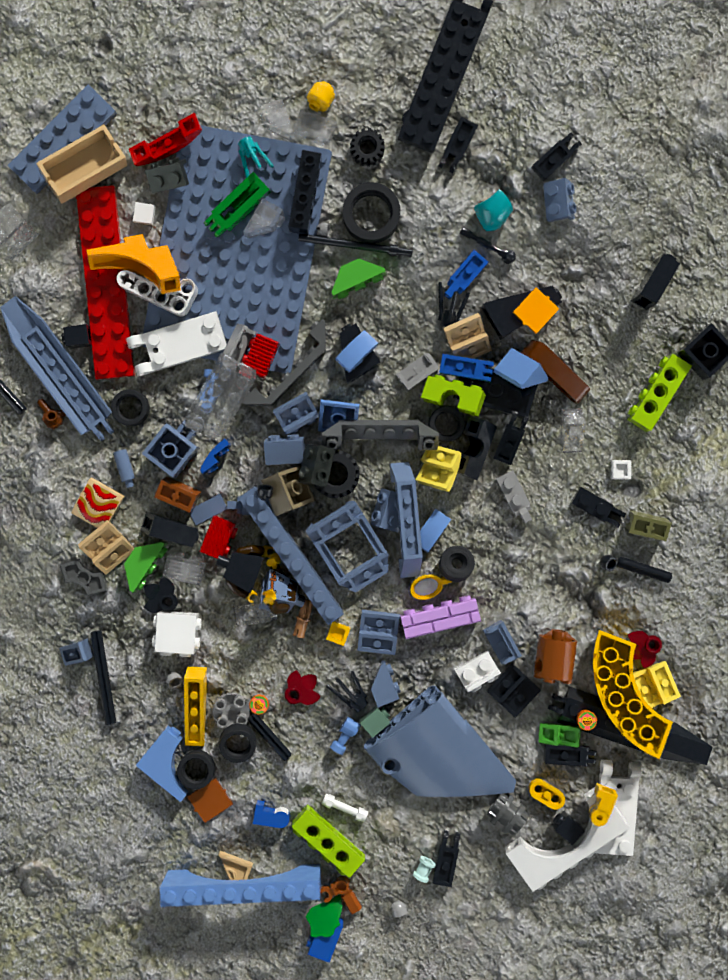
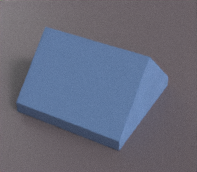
(520, 370)
(334, 411)

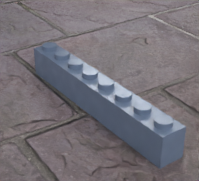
(291, 556)

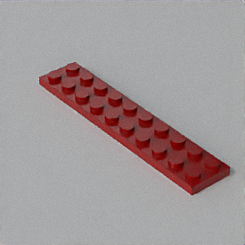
(105, 296)

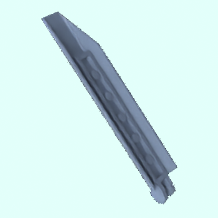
(56, 368)

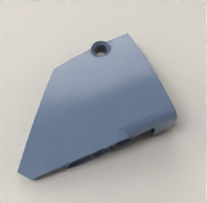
(438, 752)

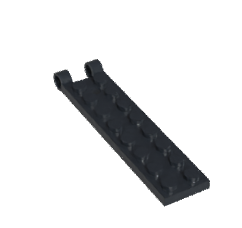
(443, 75)

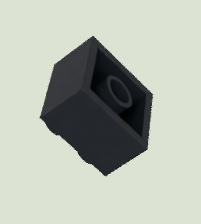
(706, 351)

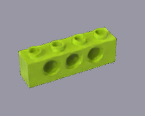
(678, 369)
(346, 865)

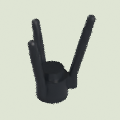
(450, 316)
(356, 700)

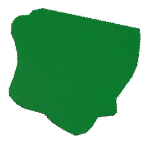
(325, 917)

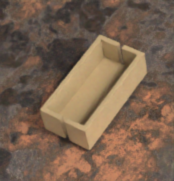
(82, 164)

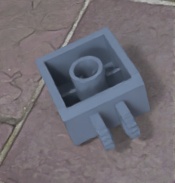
(168, 437)

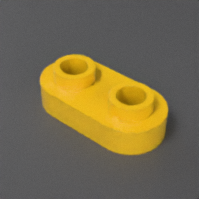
(545, 793)

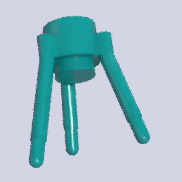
(249, 149)

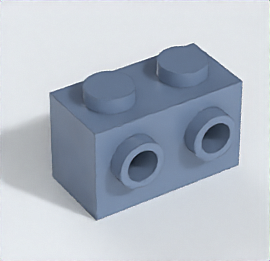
(284, 450)

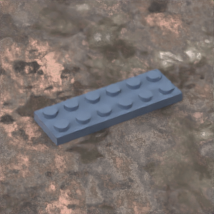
(77, 119)

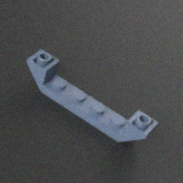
(408, 519)

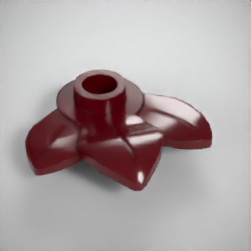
(642, 650)
(303, 686)

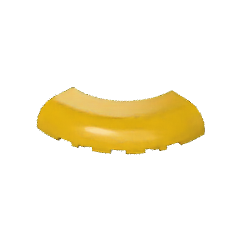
(622, 697)

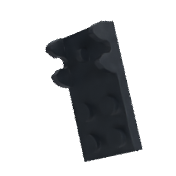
(503, 395)

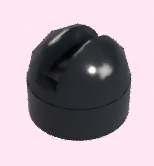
(264, 492)
(608, 562)

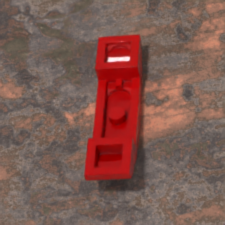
(168, 144)

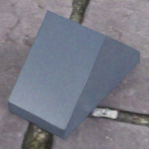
(76, 652)

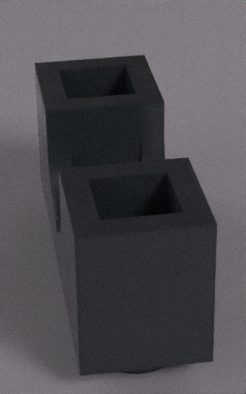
(480, 436)

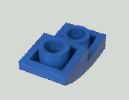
(211, 461)

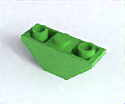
(355, 276)
(142, 562)

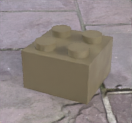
(287, 491)

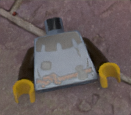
(278, 590)

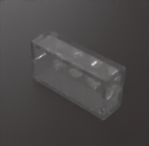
(220, 397)

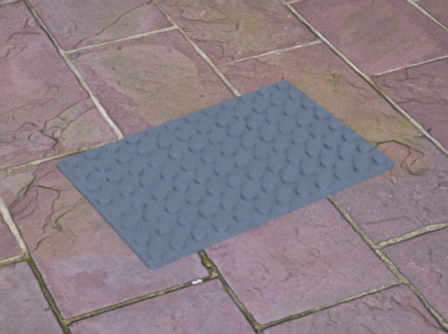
(240, 277)

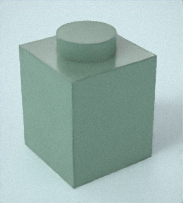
(375, 720)

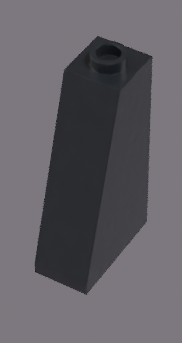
(501, 314)

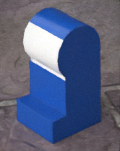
(270, 816)

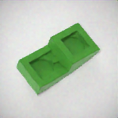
(559, 734)

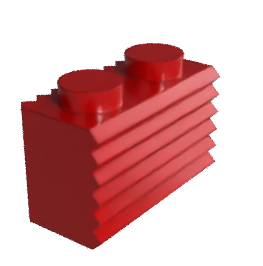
(261, 354)
(218, 537)

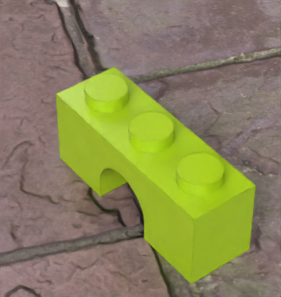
(438, 389)

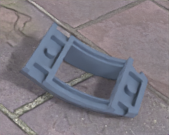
(336, 523)

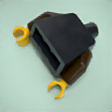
(243, 569)

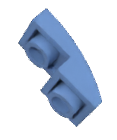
(356, 351)
(433, 529)

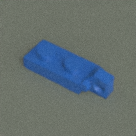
(465, 274)

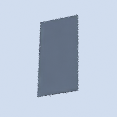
(208, 509)

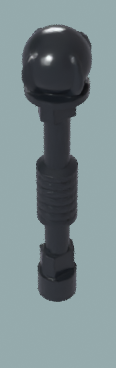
(507, 256)

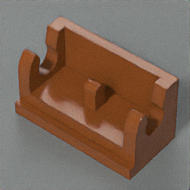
(177, 494)

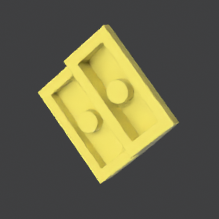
(439, 468)
(656, 684)

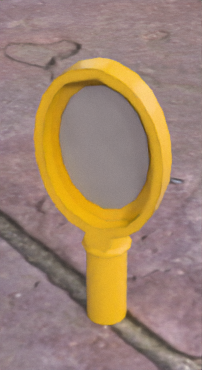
(427, 586)

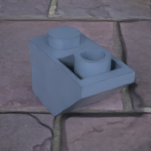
(383, 687)

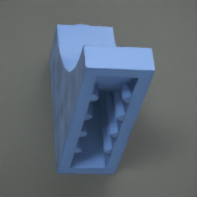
(160, 763)

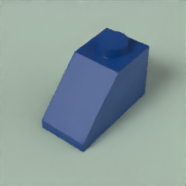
(323, 947)

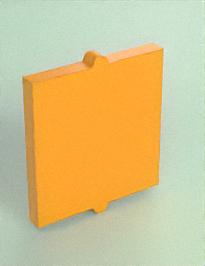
(536, 310)

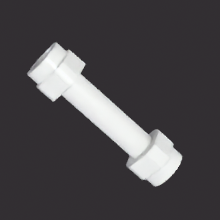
(360, 813)

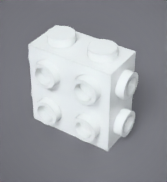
(176, 633)

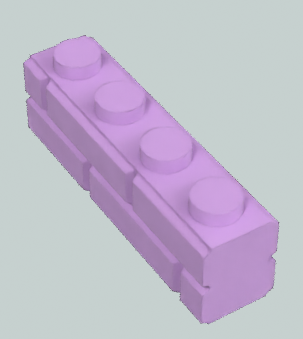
(441, 617)

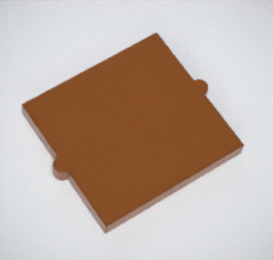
(210, 800)

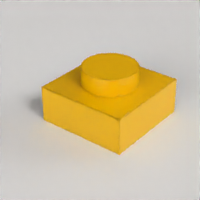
(338, 633)

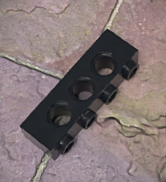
(305, 192)

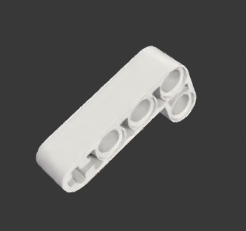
(153, 292)

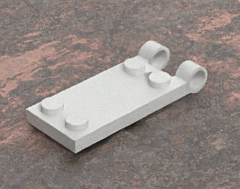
(180, 342)
(625, 803)

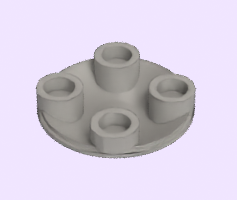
(230, 709)

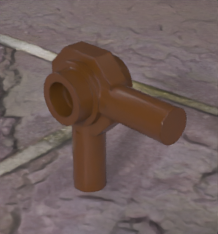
(52, 417)

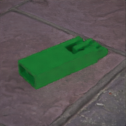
(242, 199)

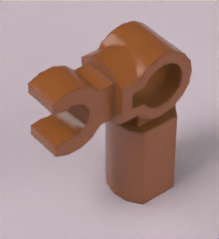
(341, 886)

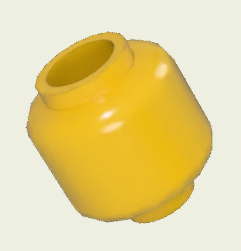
(320, 96)

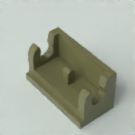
(648, 525)

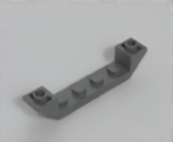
(318, 333)
(381, 429)

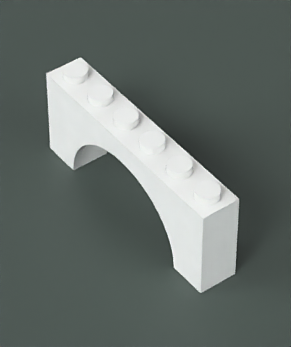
(541, 865)

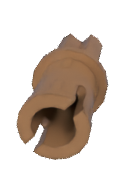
(303, 619)

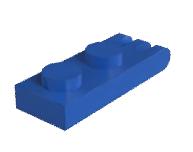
(465, 367)

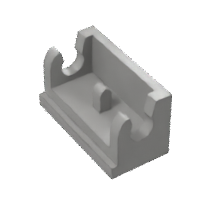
(239, 342)
(417, 371)

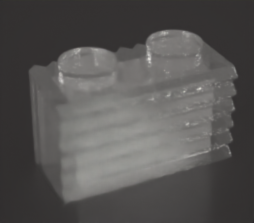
(185, 569)

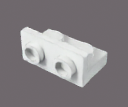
(477, 672)

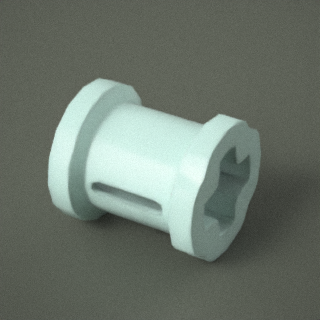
(424, 869)

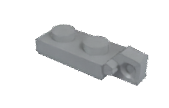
(514, 495)

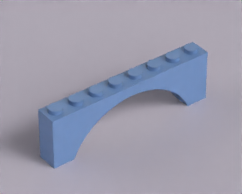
(188, 889)

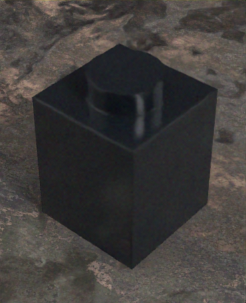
(77, 336)
(567, 827)

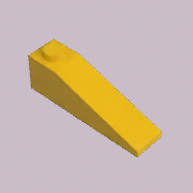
(195, 705)

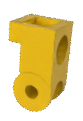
(603, 806)

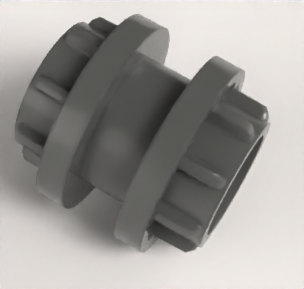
(507, 814)

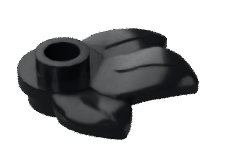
(158, 594)

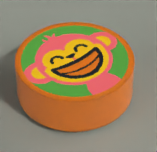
(259, 704)
(586, 720)

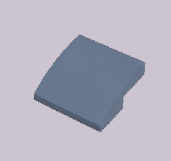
(378, 632)

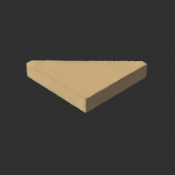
(235, 867)

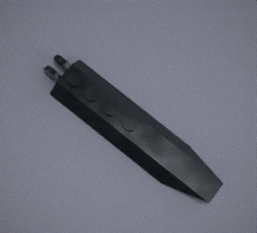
(679, 746)

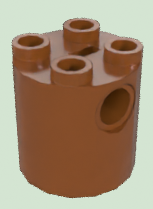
(555, 657)

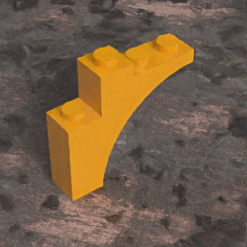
(135, 256)

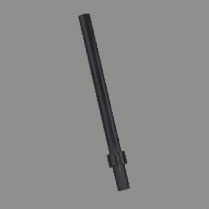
(392, 250)

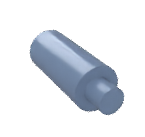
(124, 467)

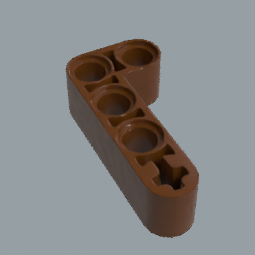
(557, 371)

